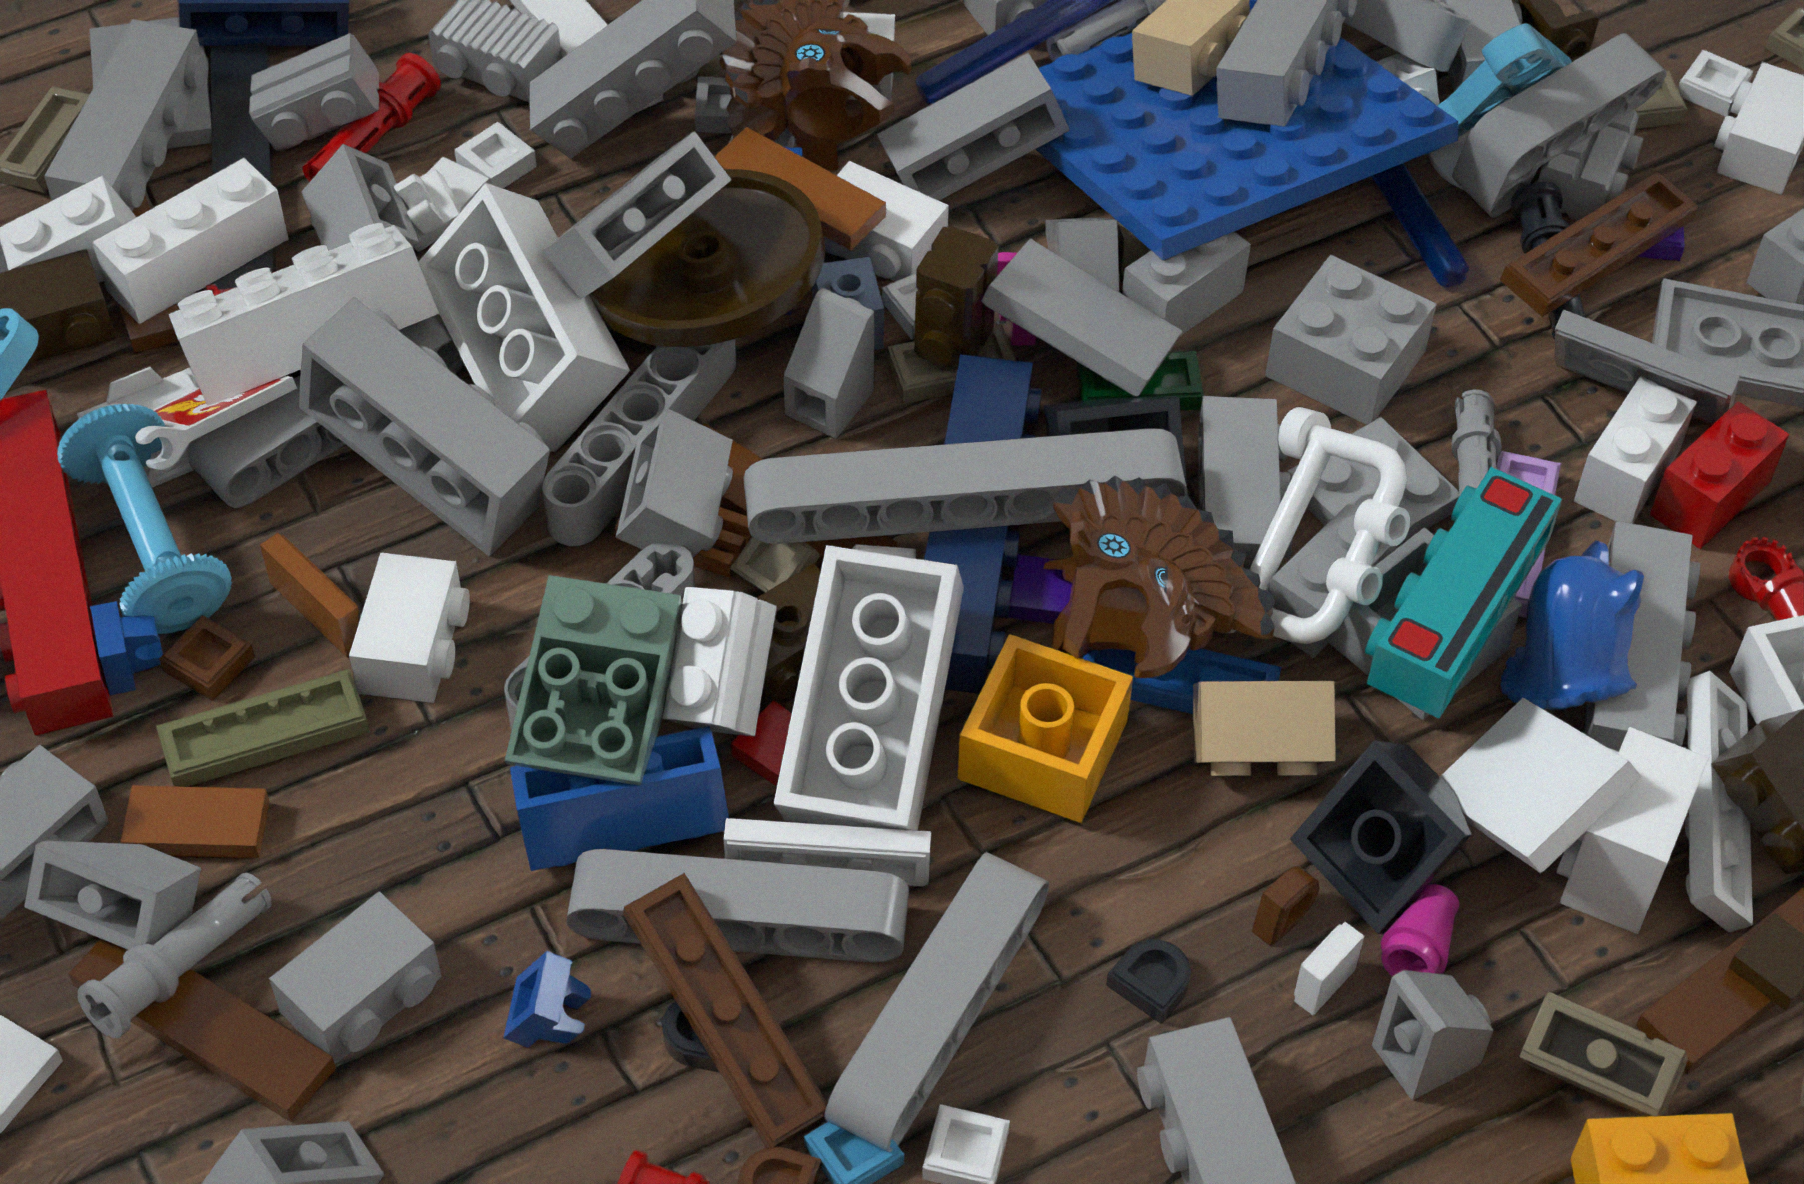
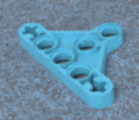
(1510, 66)

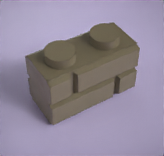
(1603, 1057)

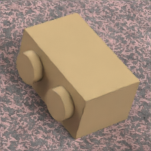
(1186, 42)
(1262, 724)

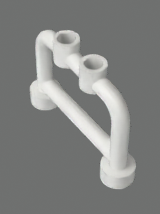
(1379, 520)

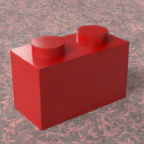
(1719, 474)

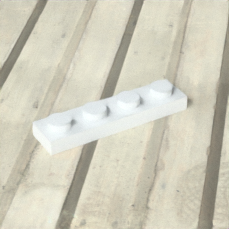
(1716, 826)

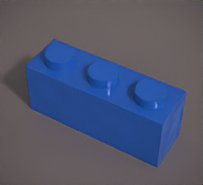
(576, 814)

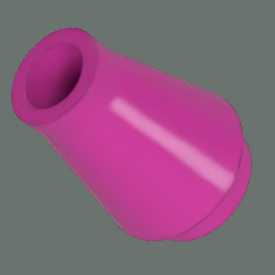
(1422, 933)

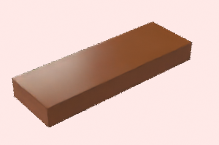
(843, 209)

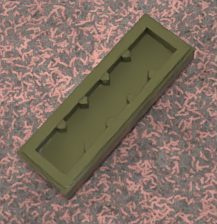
(262, 729)

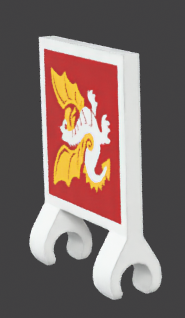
(191, 418)

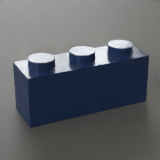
(265, 21)

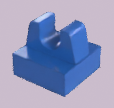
(124, 645)
(539, 1000)

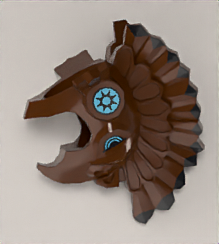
(799, 68)
(1151, 576)

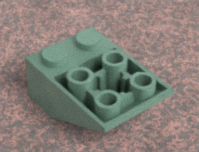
(595, 680)

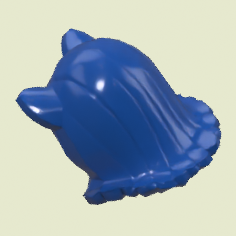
(1576, 633)

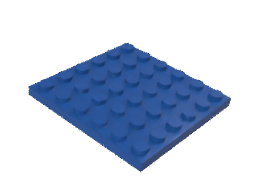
(1191, 177)

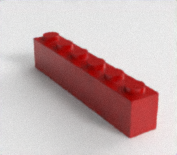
(44, 577)

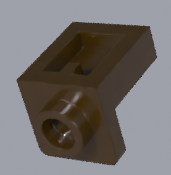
(1569, 34)

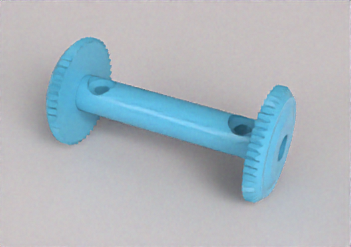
(173, 586)

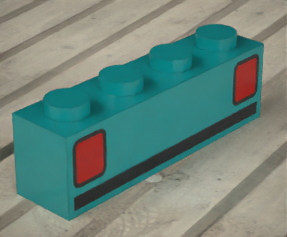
(1462, 591)

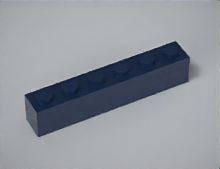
(988, 404)

